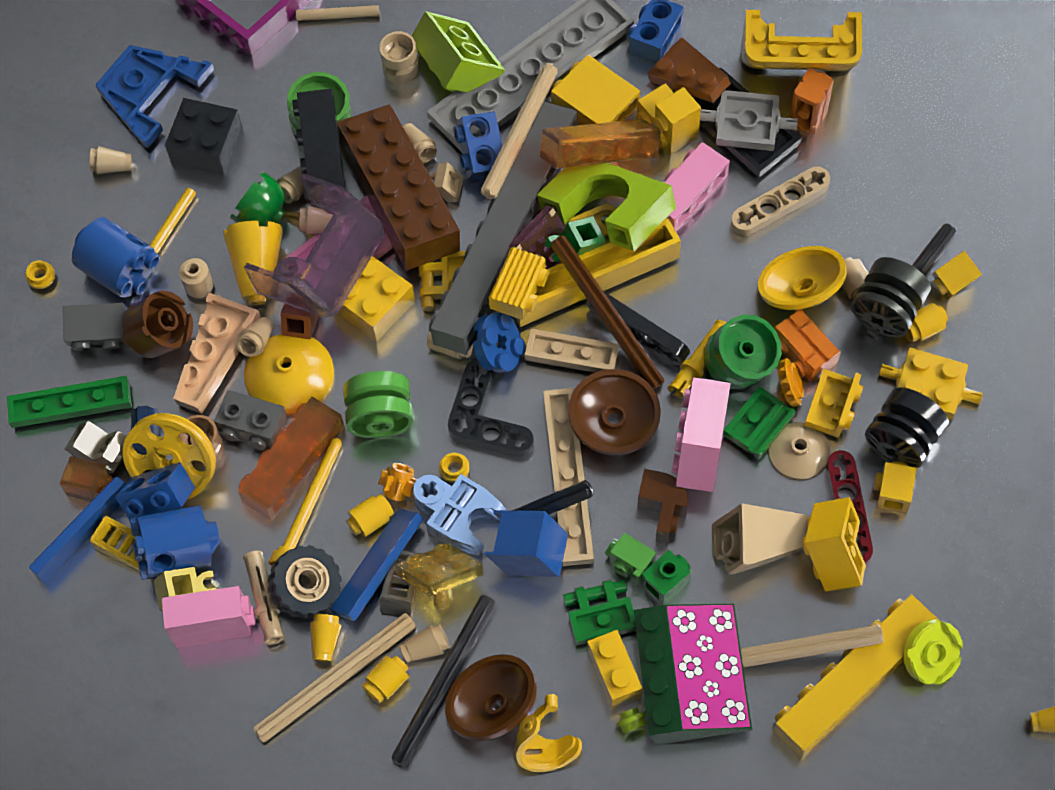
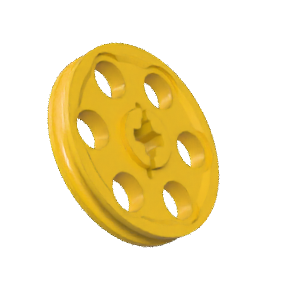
(171, 444)

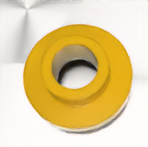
(36, 268)
(450, 460)

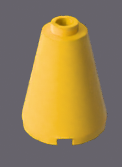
(253, 245)

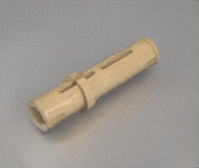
(265, 610)

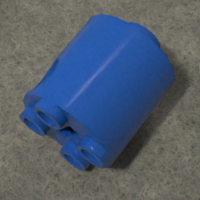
(114, 257)
(173, 541)

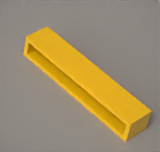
(609, 267)
(849, 681)

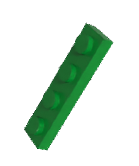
(69, 401)

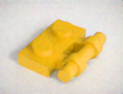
(428, 271)

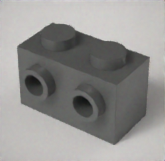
(93, 325)
(250, 420)

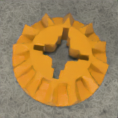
(790, 382)

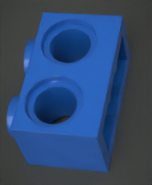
(658, 30)
(488, 144)
(155, 491)

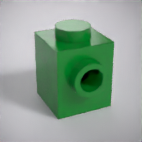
(666, 577)

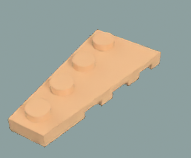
(212, 351)

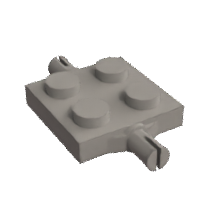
(748, 120)

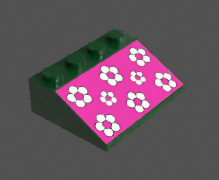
(692, 671)

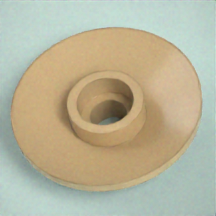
(799, 463)

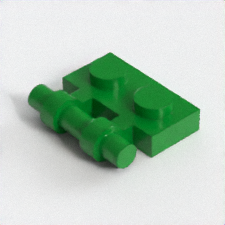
(602, 618)

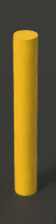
(172, 219)

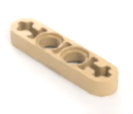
(780, 201)

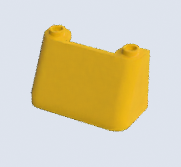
(766, 51)

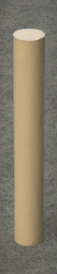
(337, 13)

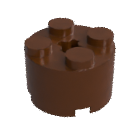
(156, 324)

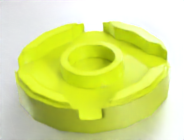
(933, 652)

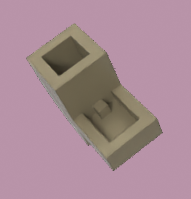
(97, 445)

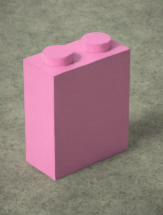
(208, 616)

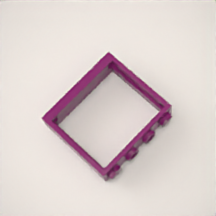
(258, 34)

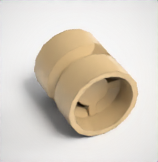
(399, 57)

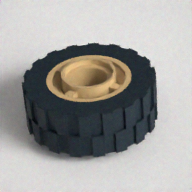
(318, 568)

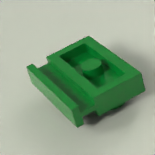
(759, 422)

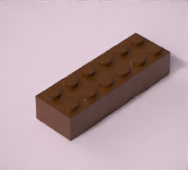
(398, 187)

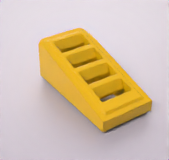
(103, 533)

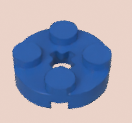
(501, 329)

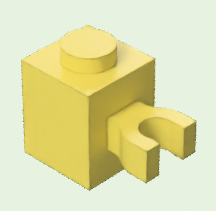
(180, 583)

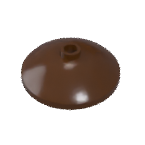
(617, 396)
(490, 697)

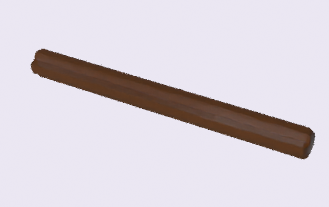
(606, 311)

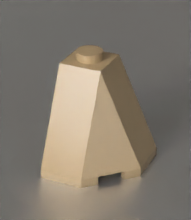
(756, 536)

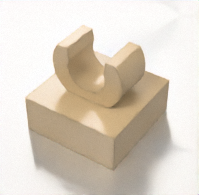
(448, 181)

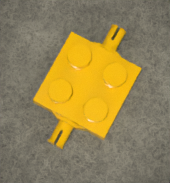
(934, 377)

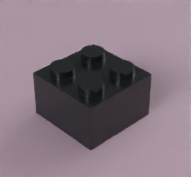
(203, 136)

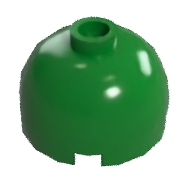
(261, 202)

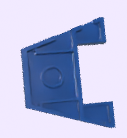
(138, 79)

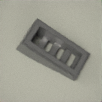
(397, 601)

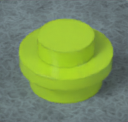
(631, 720)

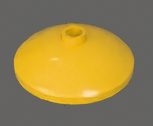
(802, 278)
(307, 376)

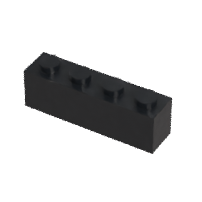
(319, 137)

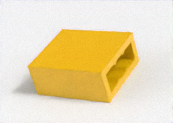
(595, 93)

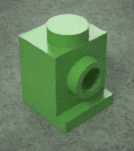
(630, 557)

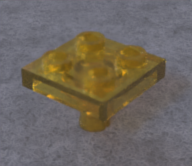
(439, 571)

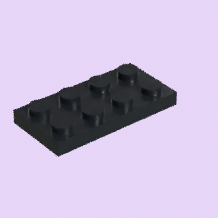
(756, 160)

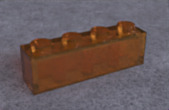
(600, 143)
(290, 458)

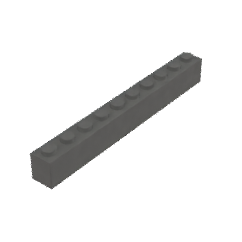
(505, 220)

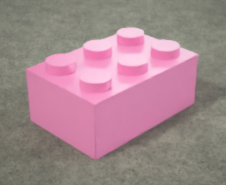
(702, 434)

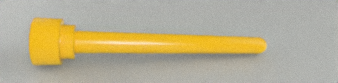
(309, 500)

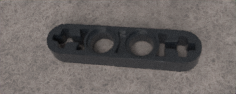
(650, 334)

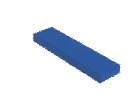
(77, 532)
(376, 564)

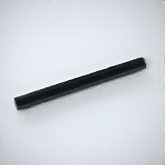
(443, 681)

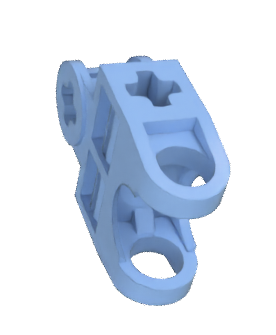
(455, 509)

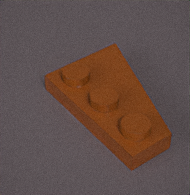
(689, 69)

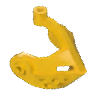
(554, 753)

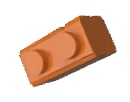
(811, 100)
(806, 346)

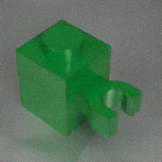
(582, 235)

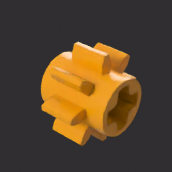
(397, 481)

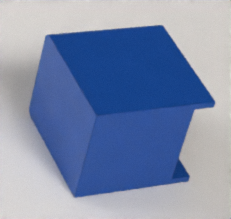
(528, 544)

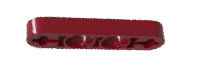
(834, 475)

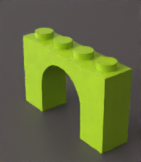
(643, 210)

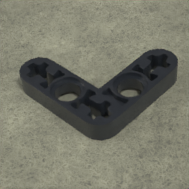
(477, 424)

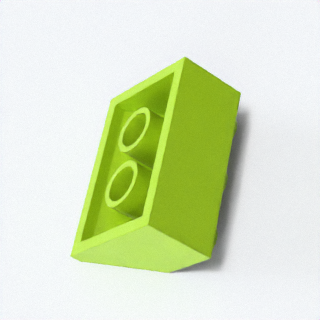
(455, 53)

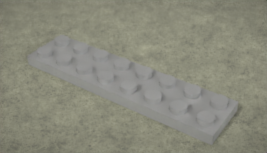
(568, 38)

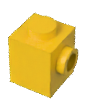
(955, 275)
(895, 486)

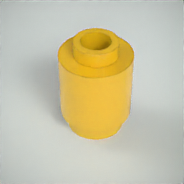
(928, 322)
(369, 515)
(385, 678)

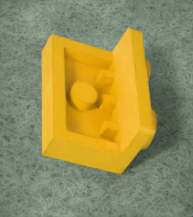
(832, 403)

